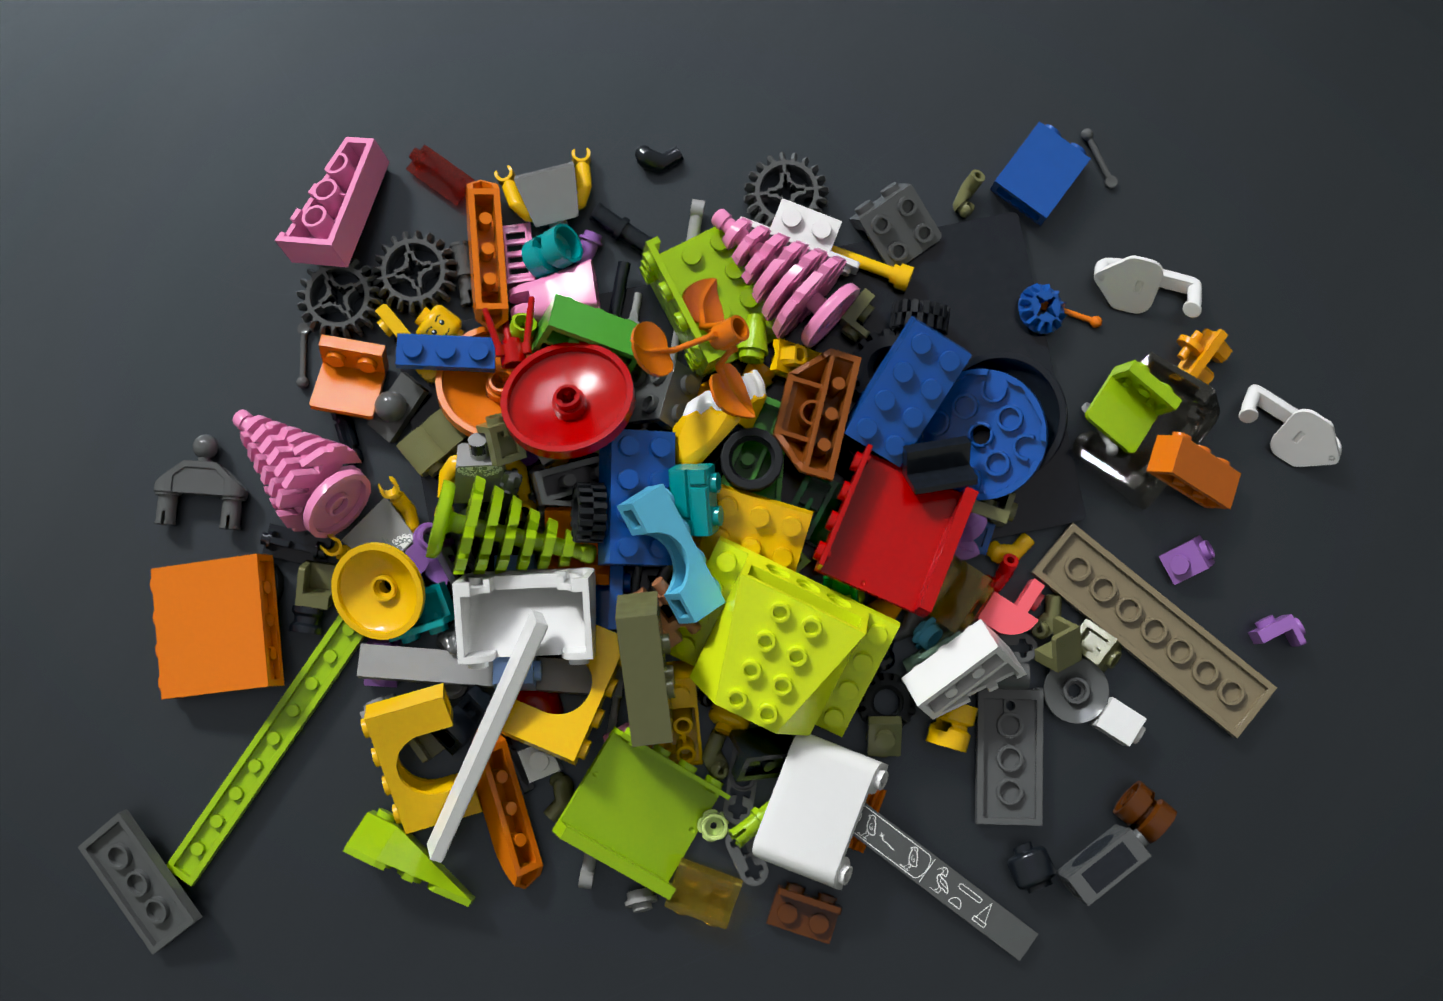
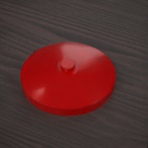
(568, 400)

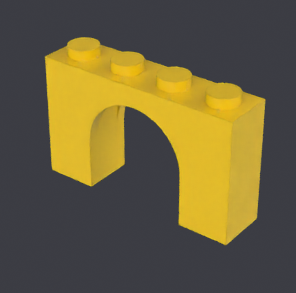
(390, 727)
(568, 733)

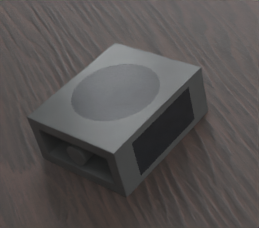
(1104, 863)

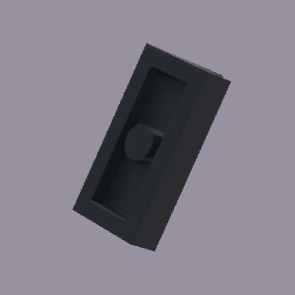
(938, 465)
(759, 754)

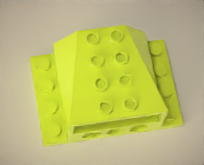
(783, 646)

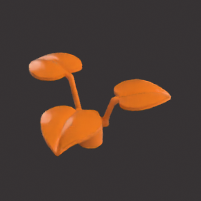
(702, 300)

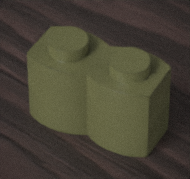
(431, 444)

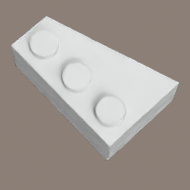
(960, 669)

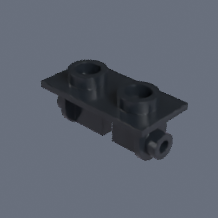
(294, 546)

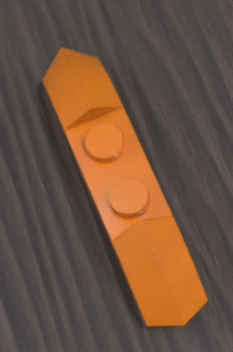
(486, 251)
(508, 818)

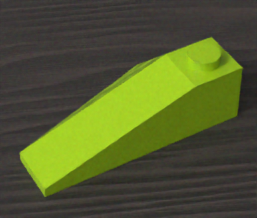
(385, 845)

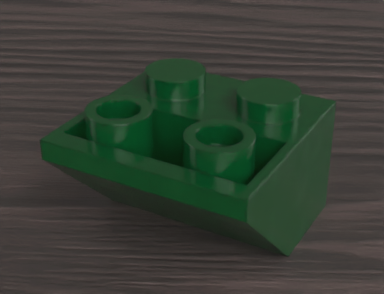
(820, 497)

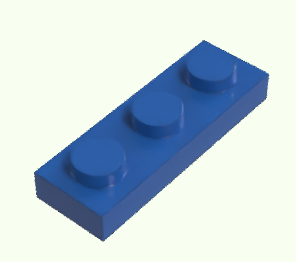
(445, 353)

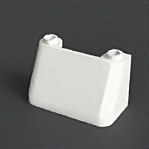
(495, 607)
(817, 809)

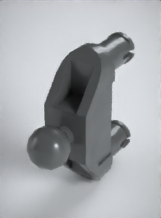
(200, 479)

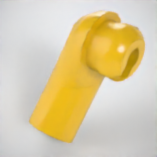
(1018, 548)

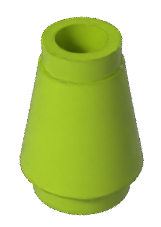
(756, 346)

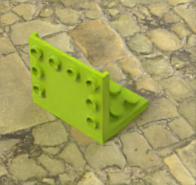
(683, 265)

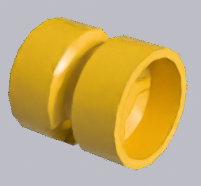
(954, 736)

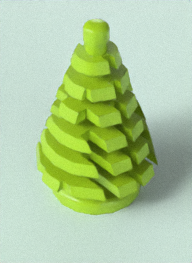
(508, 534)

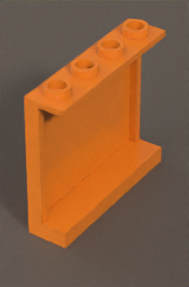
(217, 626)

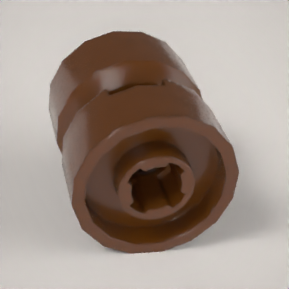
(1147, 814)

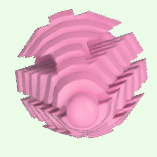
(788, 278)
(304, 475)

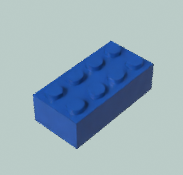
(906, 390)
(625, 468)

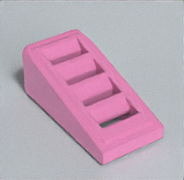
(516, 279)

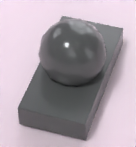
(397, 407)

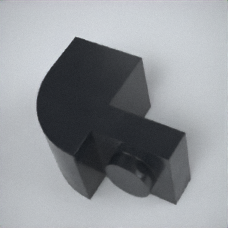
(466, 720)

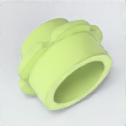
(713, 834)

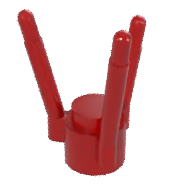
(511, 350)

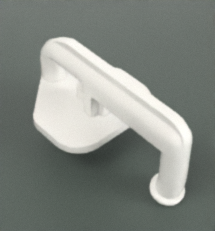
(1134, 282)
(1303, 438)

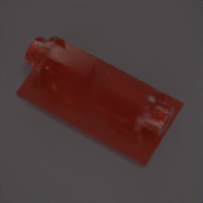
(439, 174)

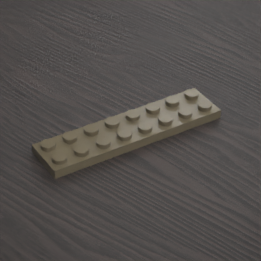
(1154, 630)

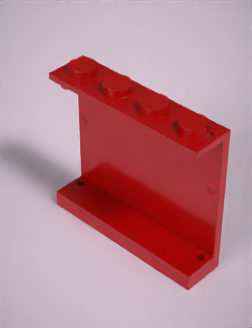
(890, 537)

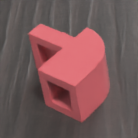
(1012, 618)

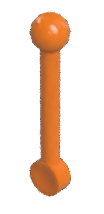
(1094, 321)

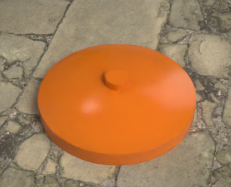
(471, 396)

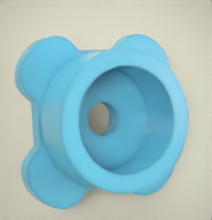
(927, 634)

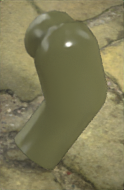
(967, 190)
(1044, 626)
(563, 792)

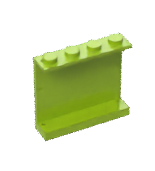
(638, 810)

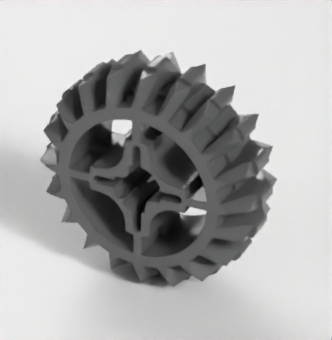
(772, 196)
(404, 274)
(329, 304)

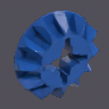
(1029, 306)

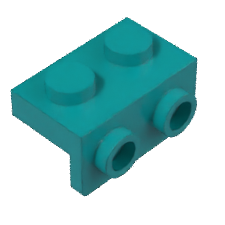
(435, 615)

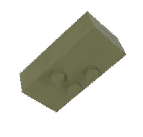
(644, 668)

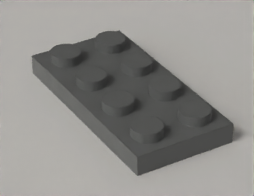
(139, 881)

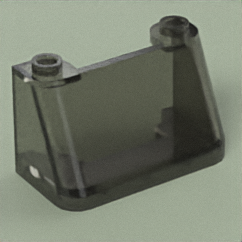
(1127, 471)

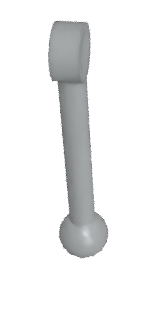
(1111, 448)

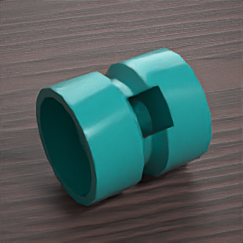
(552, 251)

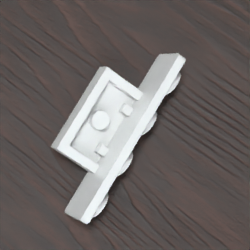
(809, 227)

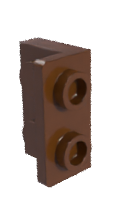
(804, 913)

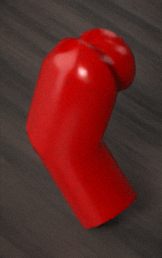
(1004, 571)

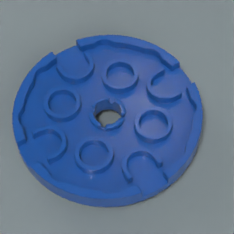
(1015, 425)

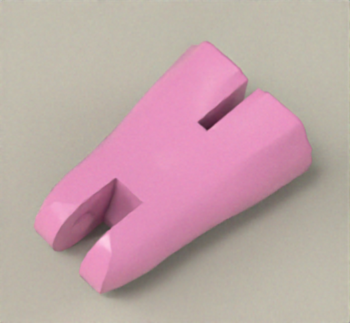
(574, 281)

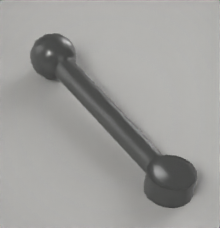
(1110, 181)
(304, 331)

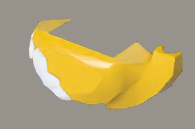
(706, 425)

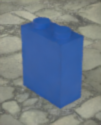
(1040, 173)

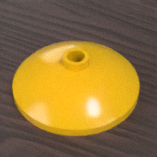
(362, 595)

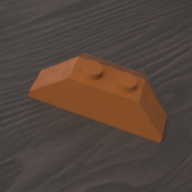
(816, 412)

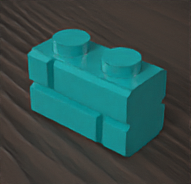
(696, 496)

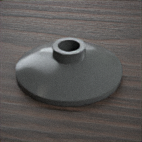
(1092, 692)

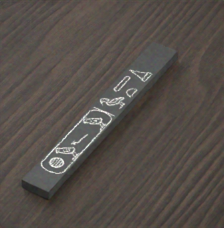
(943, 883)

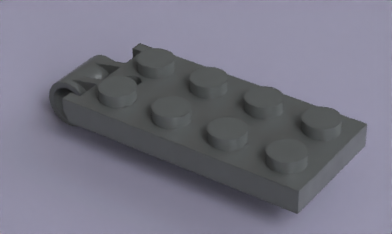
(1009, 754)

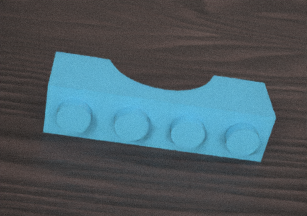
(692, 588)

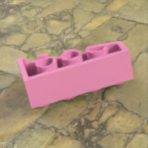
(337, 207)

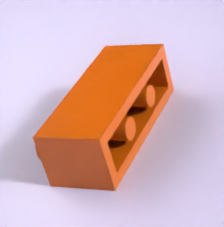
(1193, 471)

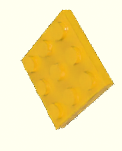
(761, 526)

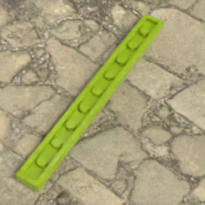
(264, 752)

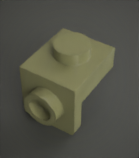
(884, 736)

